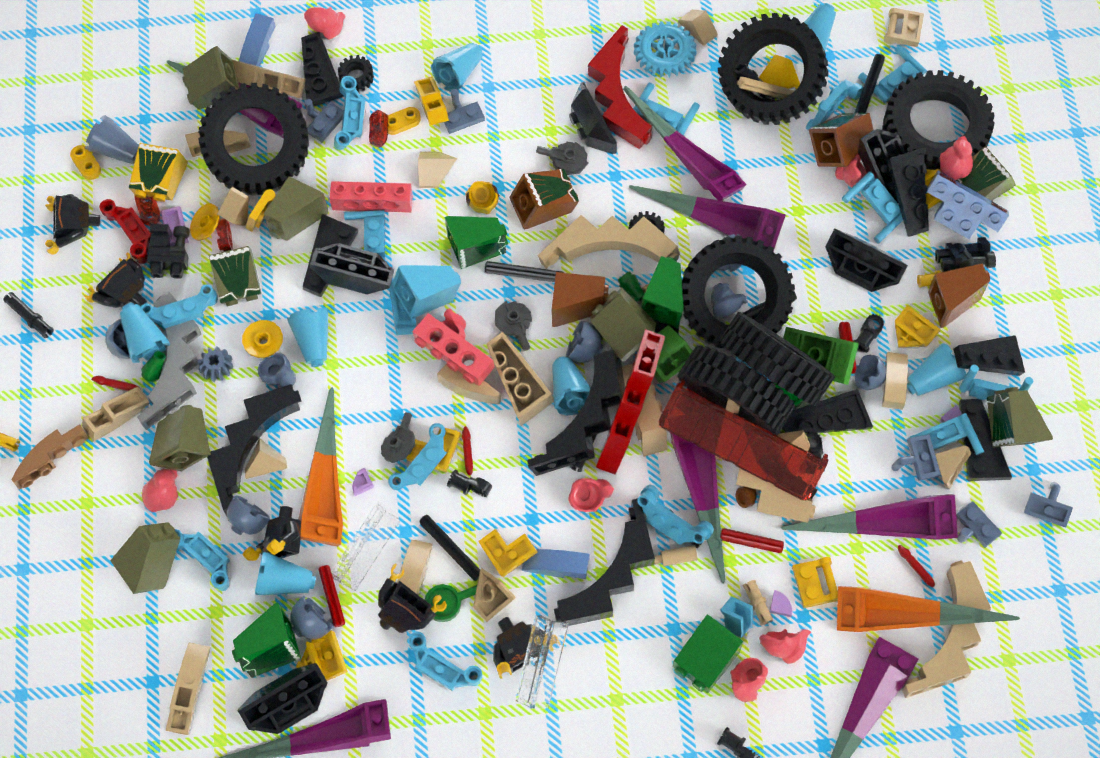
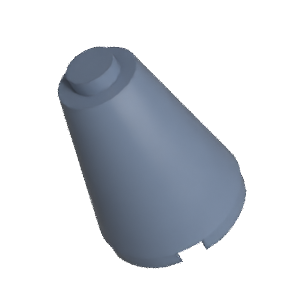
(111, 141)

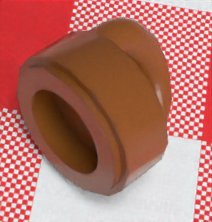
(746, 496)

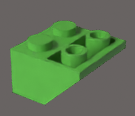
(672, 356)

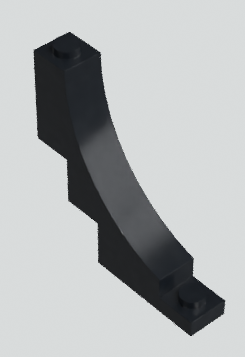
(263, 412)
(576, 441)
(633, 553)

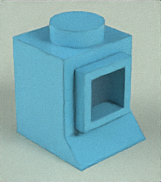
(737, 616)

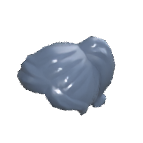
(725, 300)
(276, 371)

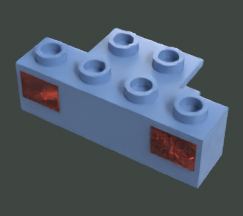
(963, 207)

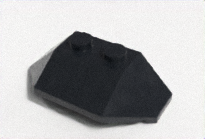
(590, 122)
(874, 151)
(863, 262)
(352, 268)
(284, 700)

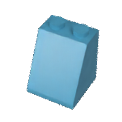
(425, 287)

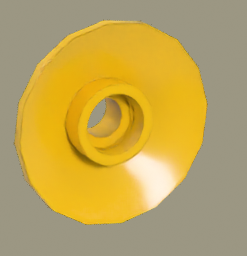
(204, 221)
(261, 331)

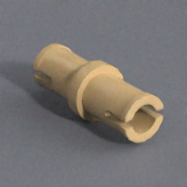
(758, 602)

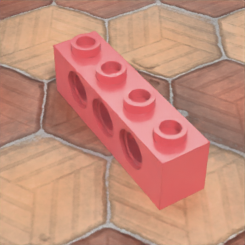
(371, 196)
(431, 328)

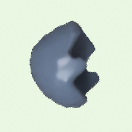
(870, 373)

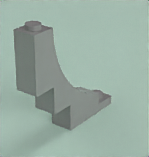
(173, 386)

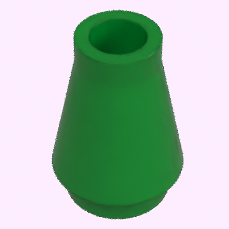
(631, 285)
(153, 367)

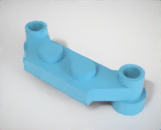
(835, 98)
(352, 115)
(182, 310)
(424, 462)
(670, 523)
(207, 556)
(439, 668)

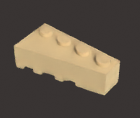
(520, 381)
(647, 426)

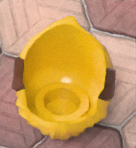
(482, 197)

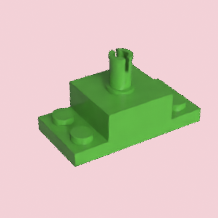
(830, 352)

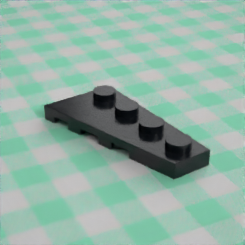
(320, 76)
(910, 188)
(329, 232)
(992, 355)
(833, 414)
(991, 463)

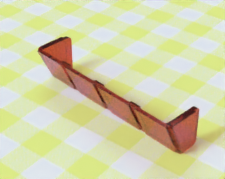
(742, 443)

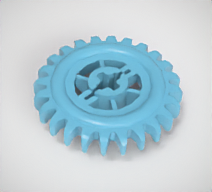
(658, 60)

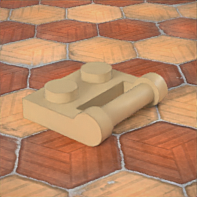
(910, 28)

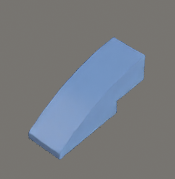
(257, 40)
(558, 563)

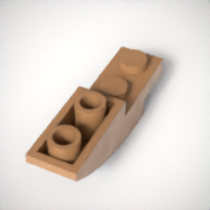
(40, 459)

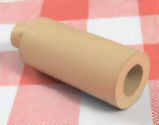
(677, 556)

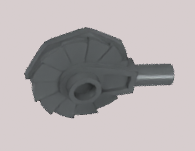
(566, 156)
(513, 320)
(399, 443)

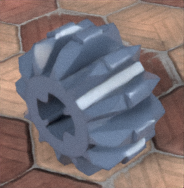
(222, 366)

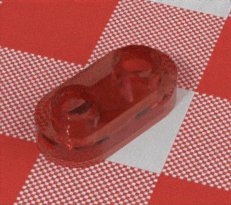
(378, 128)
(148, 209)
(224, 231)

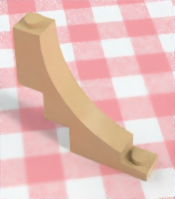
(584, 238)
(772, 499)
(950, 662)

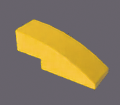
(431, 100)

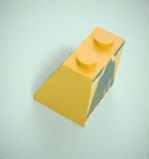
(157, 172)

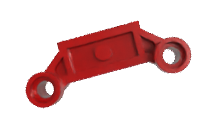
(132, 227)

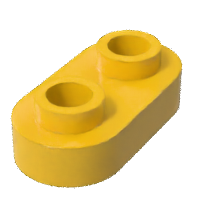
(403, 121)
(85, 160)

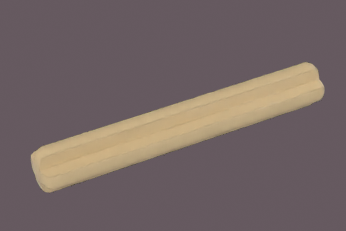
(763, 88)

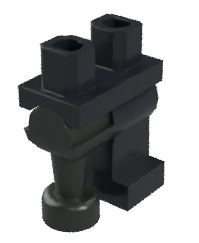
(163, 255)
(960, 255)

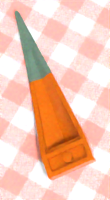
(321, 502)
(875, 610)

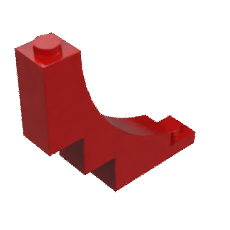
(620, 115)
(631, 402)

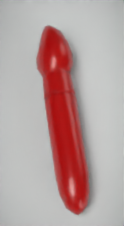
(101, 380)
(466, 436)
(919, 569)

